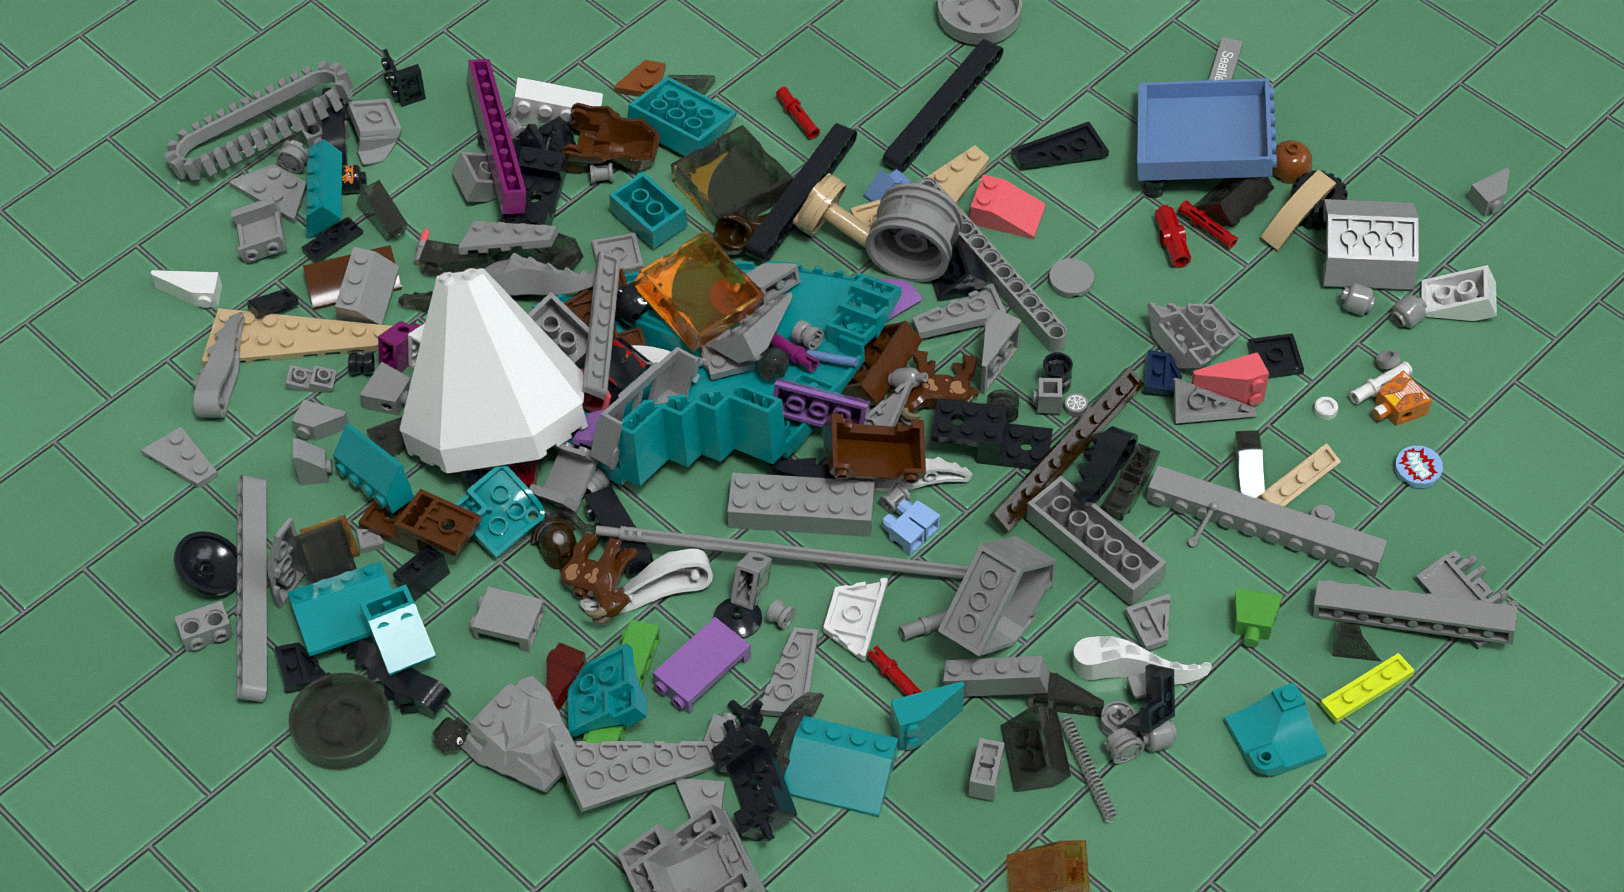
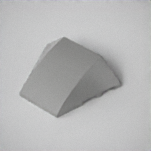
(1190, 332)

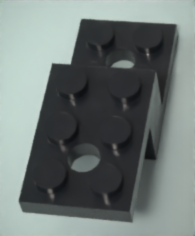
(987, 429)

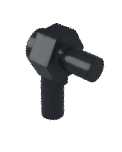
(746, 715)

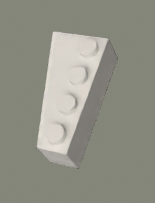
(541, 102)

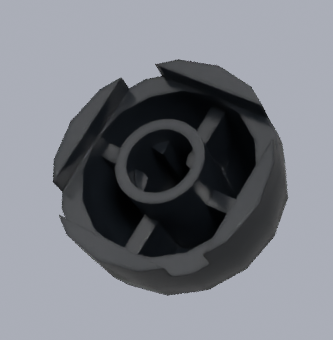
(629, 303)

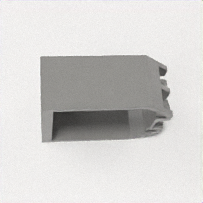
(998, 595)

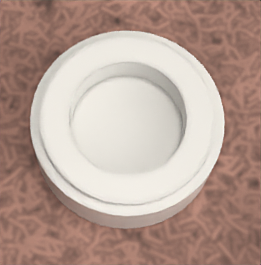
(1325, 408)

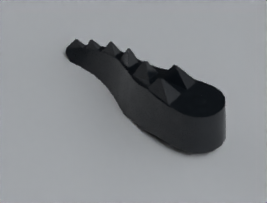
(1105, 459)
(409, 687)

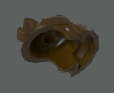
(555, 541)

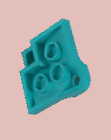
(504, 509)
(606, 693)
(1276, 733)

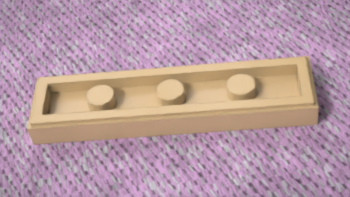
(1301, 476)

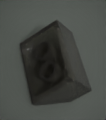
(1234, 199)
(1035, 749)

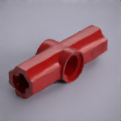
(1172, 236)

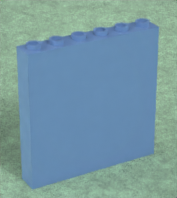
(1206, 129)

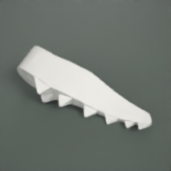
(936, 472)
(667, 575)
(1116, 657)

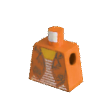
(1401, 400)

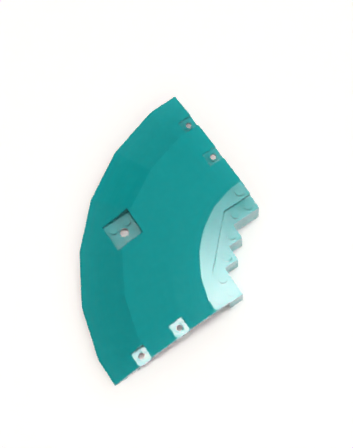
(741, 407)

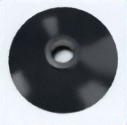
(744, 624)

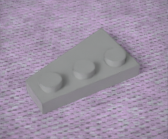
(183, 457)

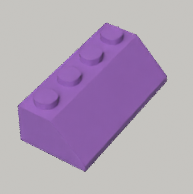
(815, 405)

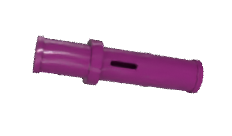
(796, 353)

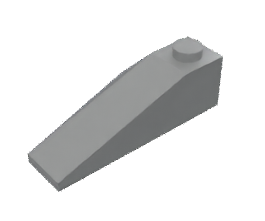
(754, 332)
(284, 563)

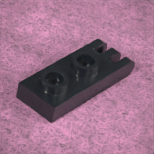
(332, 240)

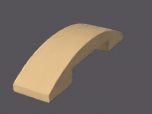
(1297, 209)

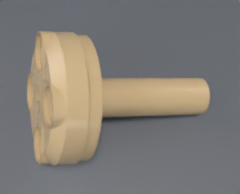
(823, 206)

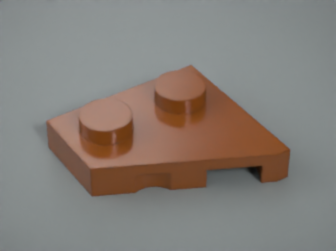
(641, 78)

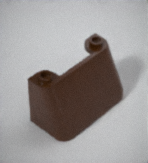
(874, 450)

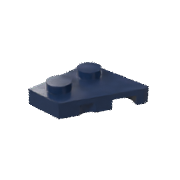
(1159, 373)

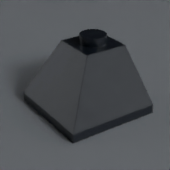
(962, 275)

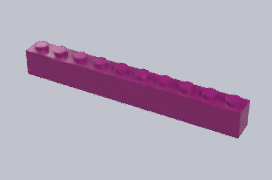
(496, 137)

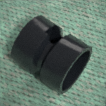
(1058, 366)

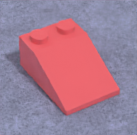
(1005, 208)
(1238, 379)

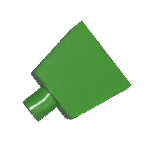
(1255, 614)

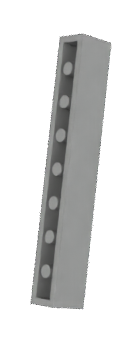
(1415, 611)

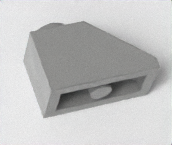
(1490, 192)
(775, 278)
(318, 421)
(311, 463)

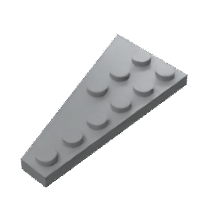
(624, 768)

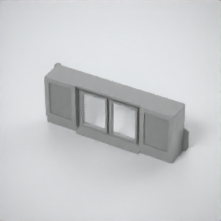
(668, 378)

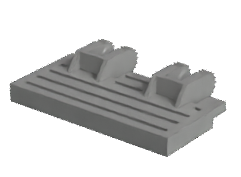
(1448, 580)

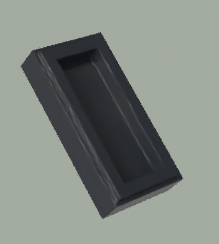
(272, 302)

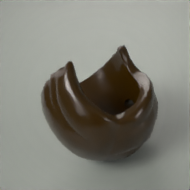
(733, 233)

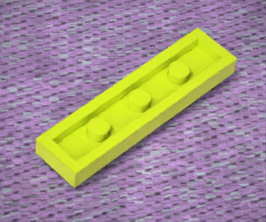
(1367, 688)

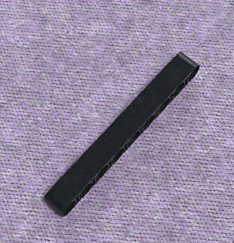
(942, 105)
(779, 220)

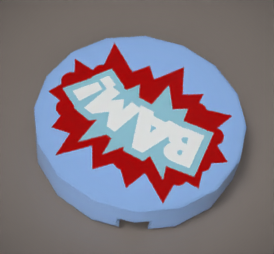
(1418, 466)

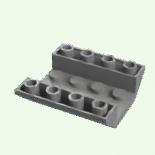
(1371, 244)

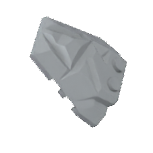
(518, 733)

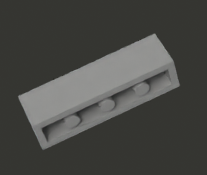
(999, 675)

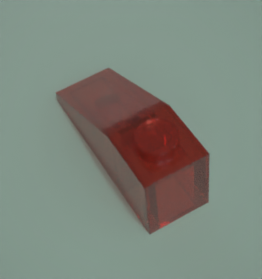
(562, 669)

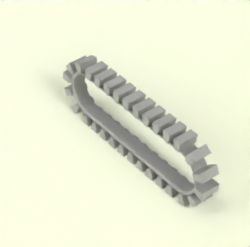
(219, 155)

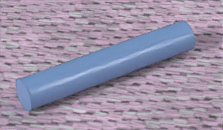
(834, 358)

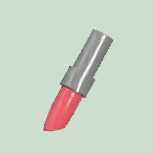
(420, 245)

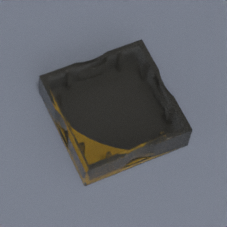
(731, 177)

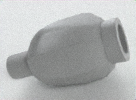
(901, 375)

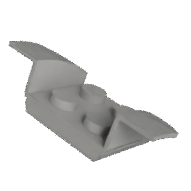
(376, 128)

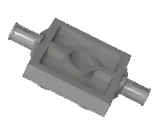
(720, 365)

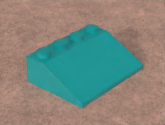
(681, 115)
(331, 608)
(840, 765)

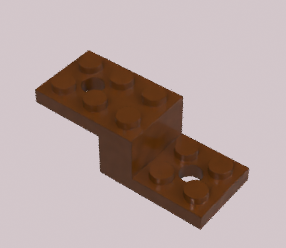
(422, 523)

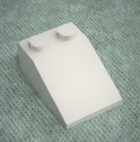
(1461, 295)

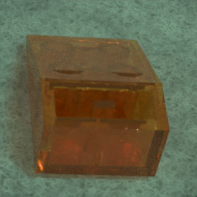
(1050, 868)

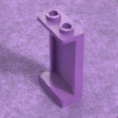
(700, 664)

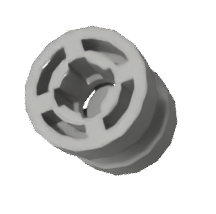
(806, 334)
(597, 482)

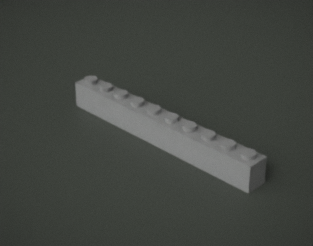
(1267, 520)

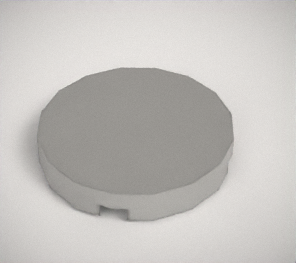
(1071, 277)

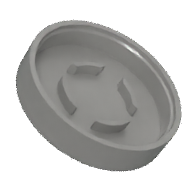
(979, 19)

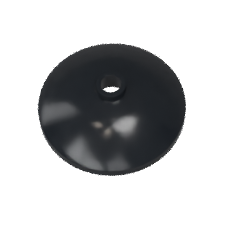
(210, 554)

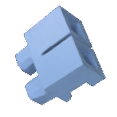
(913, 526)

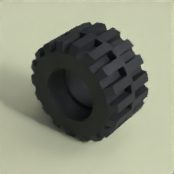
(1315, 217)

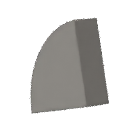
(369, 541)

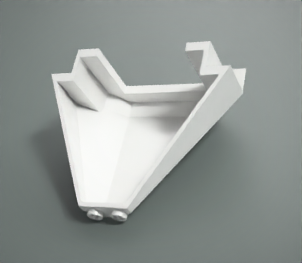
(487, 381)

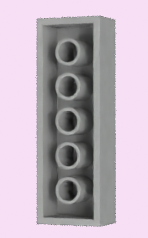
(801, 504)
(1096, 541)

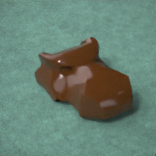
(609, 138)

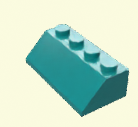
(323, 187)
(372, 470)

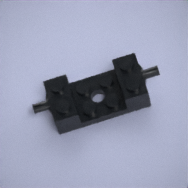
(542, 175)
(748, 758)

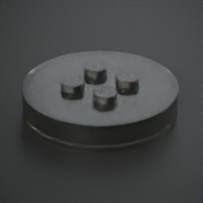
(340, 721)

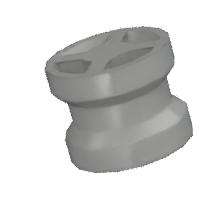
(780, 614)

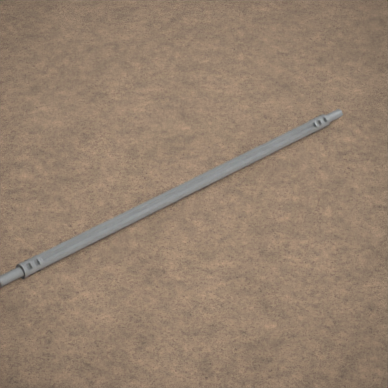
(784, 551)

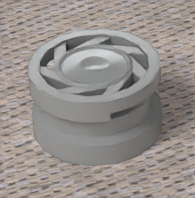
(292, 156)
(1114, 715)
(1124, 745)

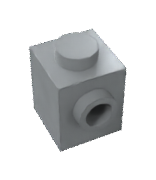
(1048, 395)

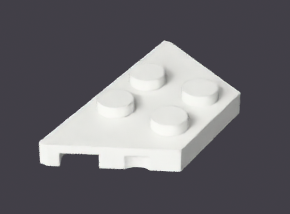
(854, 615)

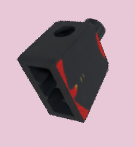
(625, 364)

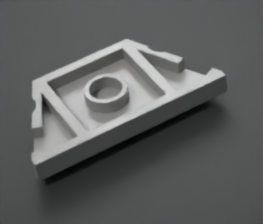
(275, 183)

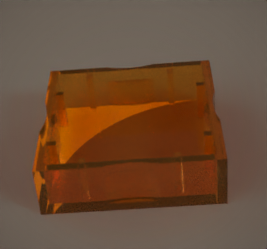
(698, 290)

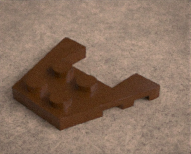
(581, 307)

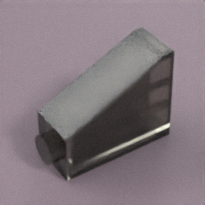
(381, 211)

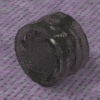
(1005, 398)

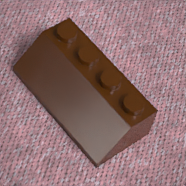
(882, 357)

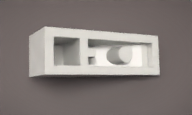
(193, 287)

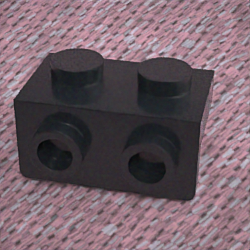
(560, 133)

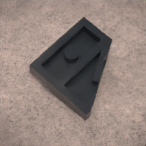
(296, 666)

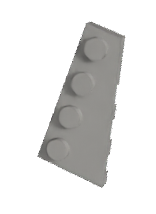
(502, 235)
(793, 673)

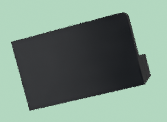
(1159, 700)

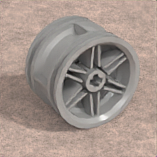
(914, 232)

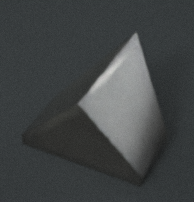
(1350, 643)

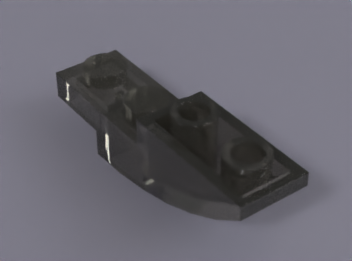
(1131, 482)

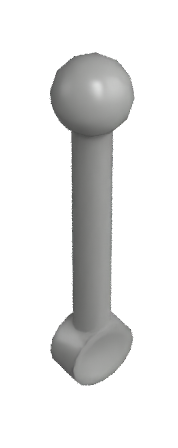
(1193, 541)

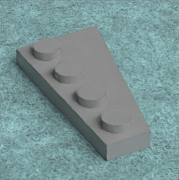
(959, 314)

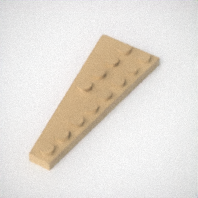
(294, 336)

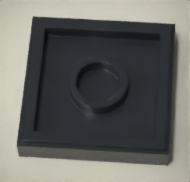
(1278, 354)

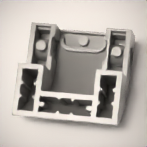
(694, 857)

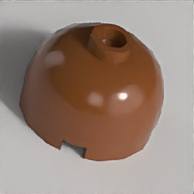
(1292, 161)

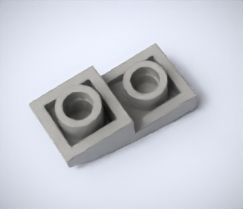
(315, 380)

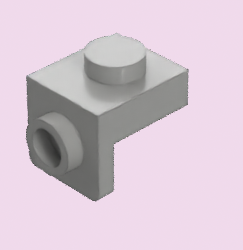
(716, 732)

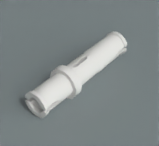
(1372, 386)

